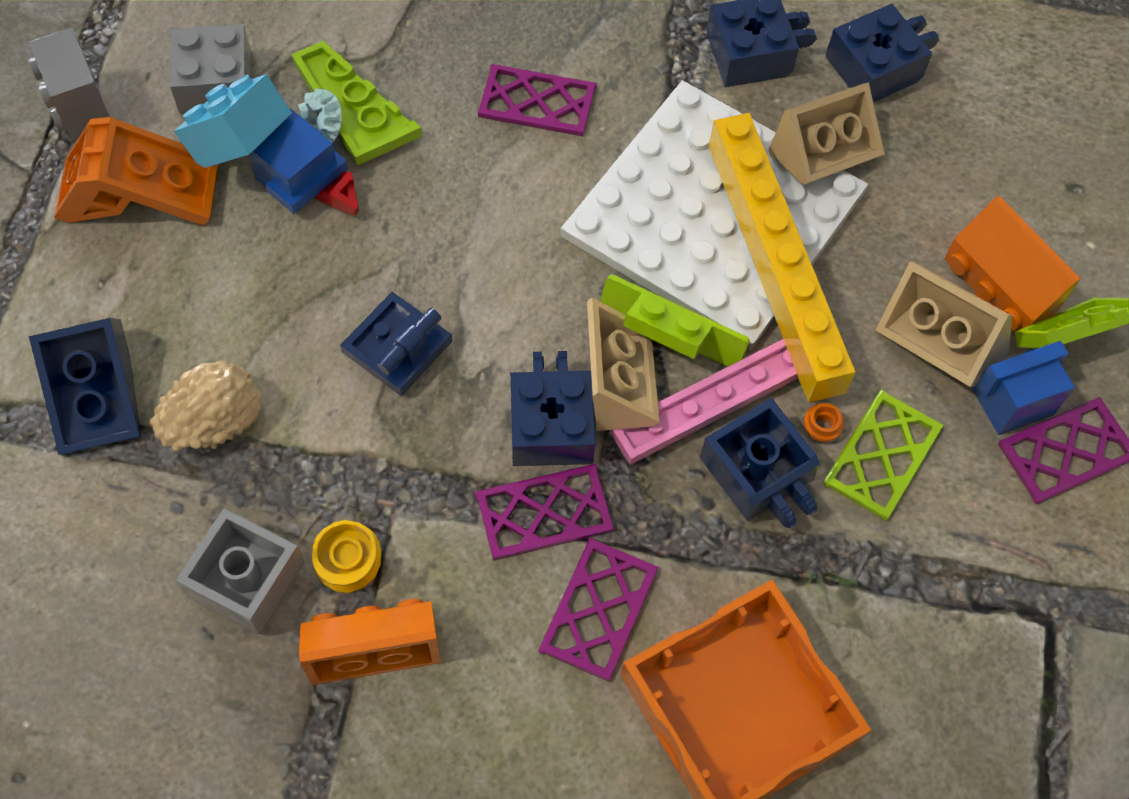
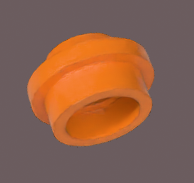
(828, 413)

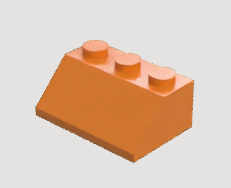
(1011, 265)
(369, 642)

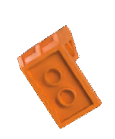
(127, 164)

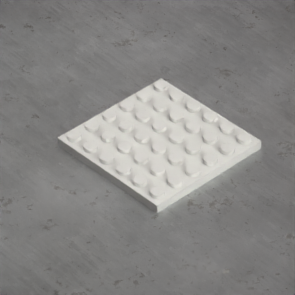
(672, 226)

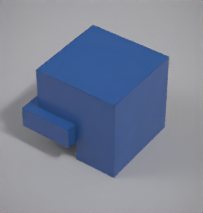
(296, 162)
(1024, 387)

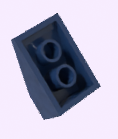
(87, 384)

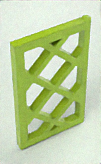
(897, 483)

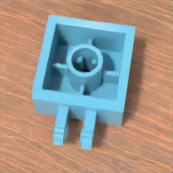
(232, 120)

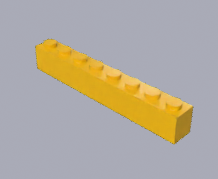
(780, 259)

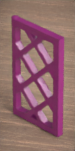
(550, 120)
(1070, 419)
(530, 541)
(617, 638)

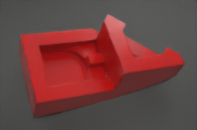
(341, 194)

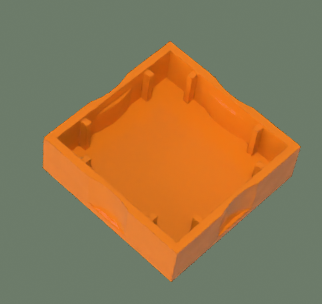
(744, 700)

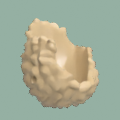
(207, 407)

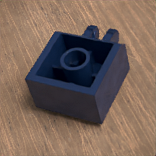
(756, 39)
(881, 51)
(552, 395)
(756, 485)

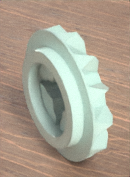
(330, 113)

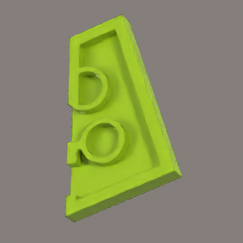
(1076, 322)

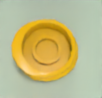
(346, 556)

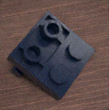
(397, 342)

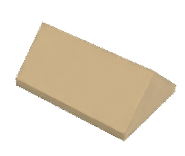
(828, 135)
(946, 325)
(620, 371)

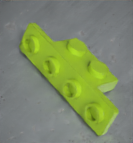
(672, 323)

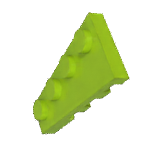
(368, 120)

